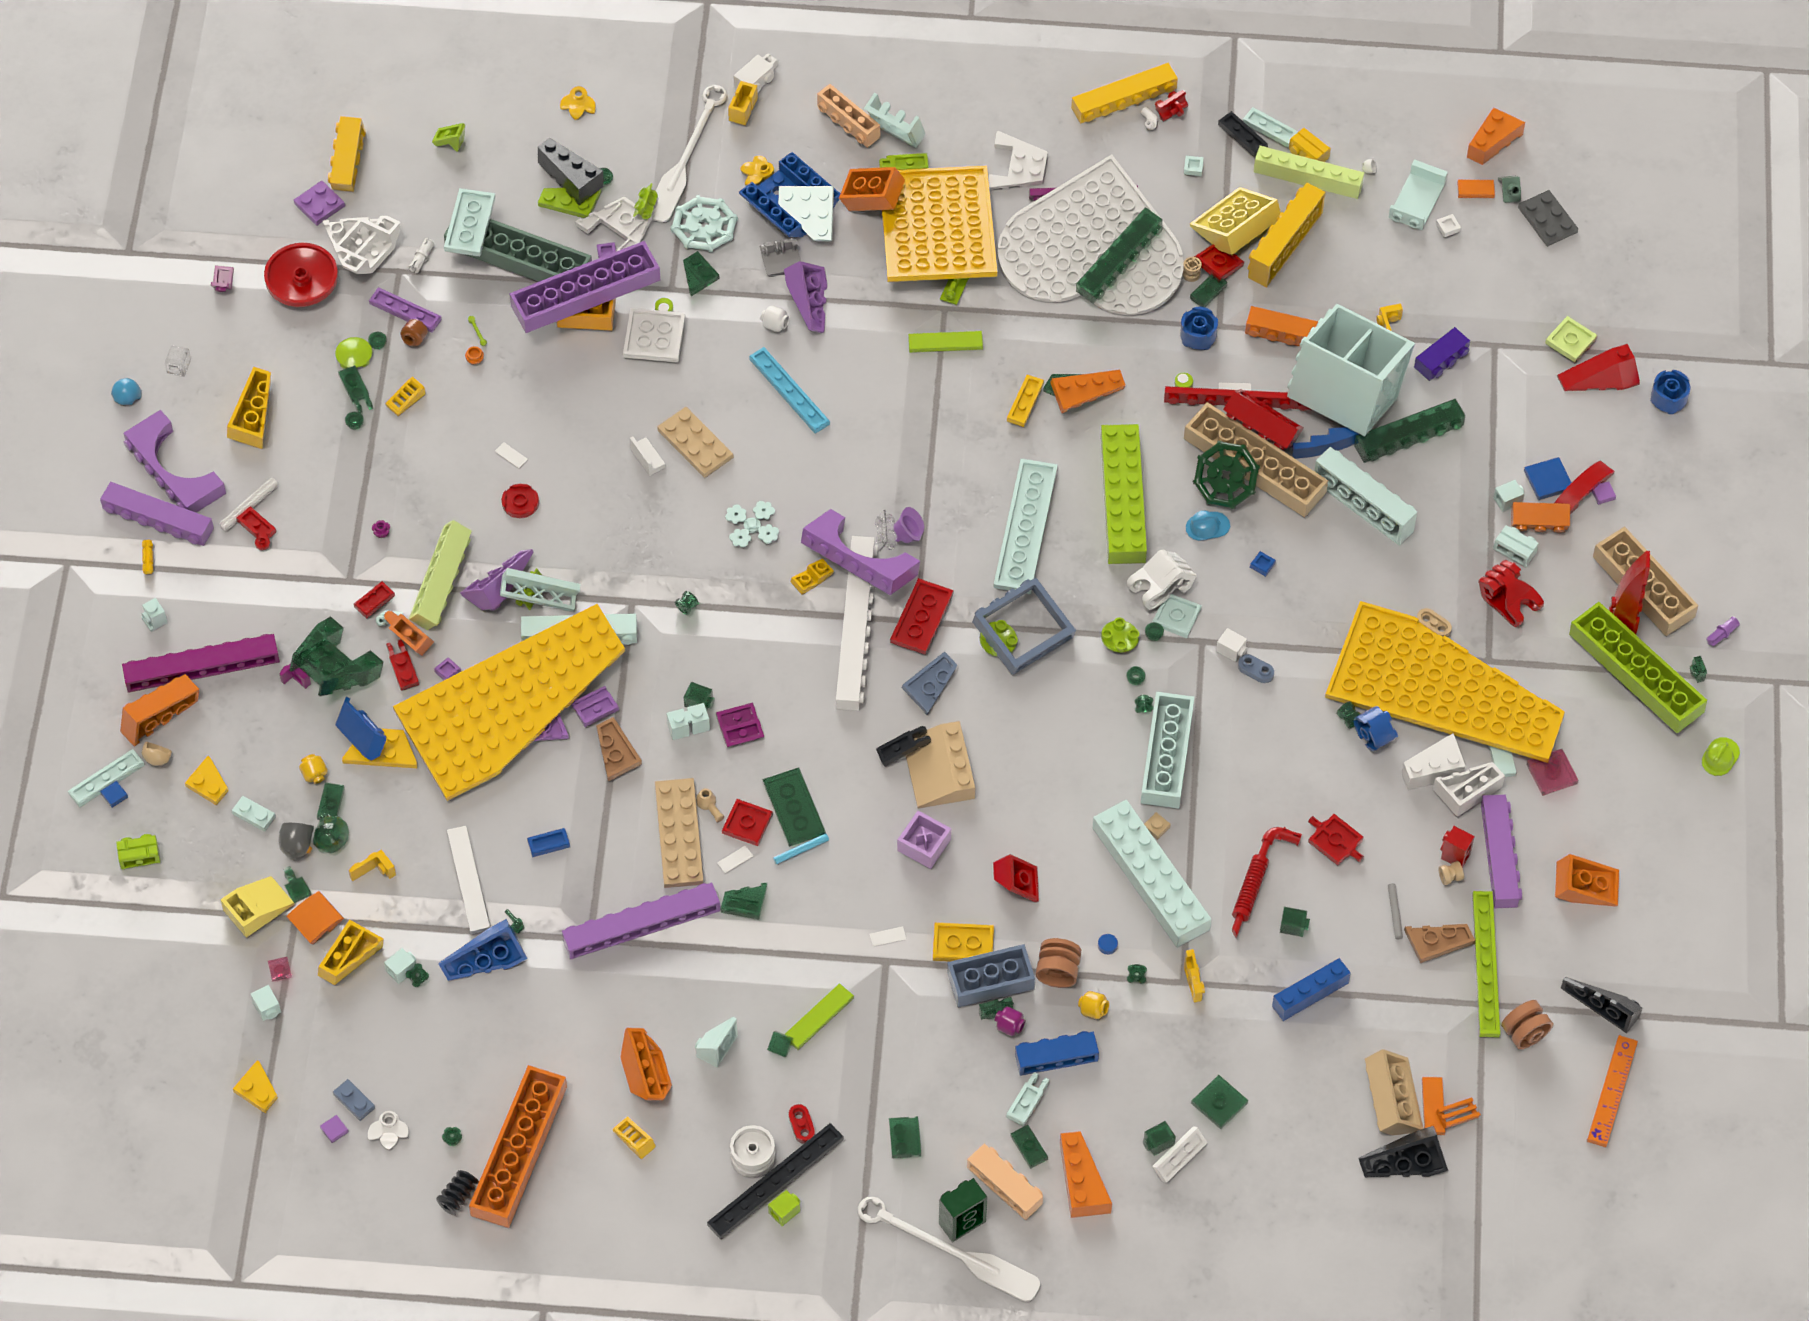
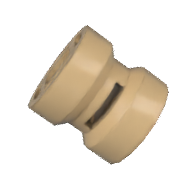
(1191, 269)
(1451, 873)

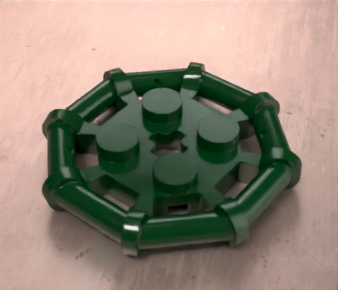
(1225, 485)

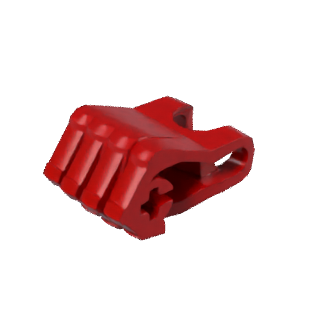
(1506, 592)

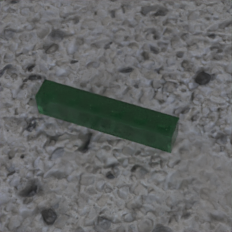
(1119, 255)
(1410, 430)

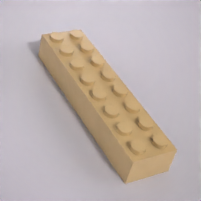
(1279, 472)

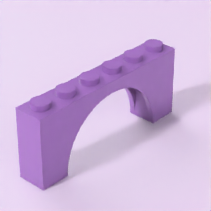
(188, 493)
(885, 574)

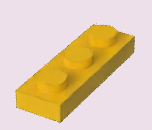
(1025, 400)

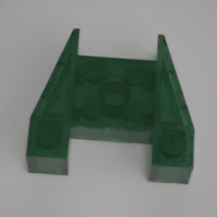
(330, 666)

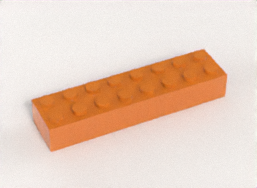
(518, 1146)

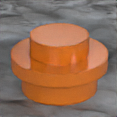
(474, 355)

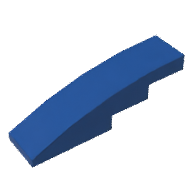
(1336, 438)

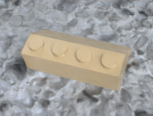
(1393, 1093)

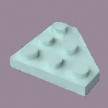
(811, 208)

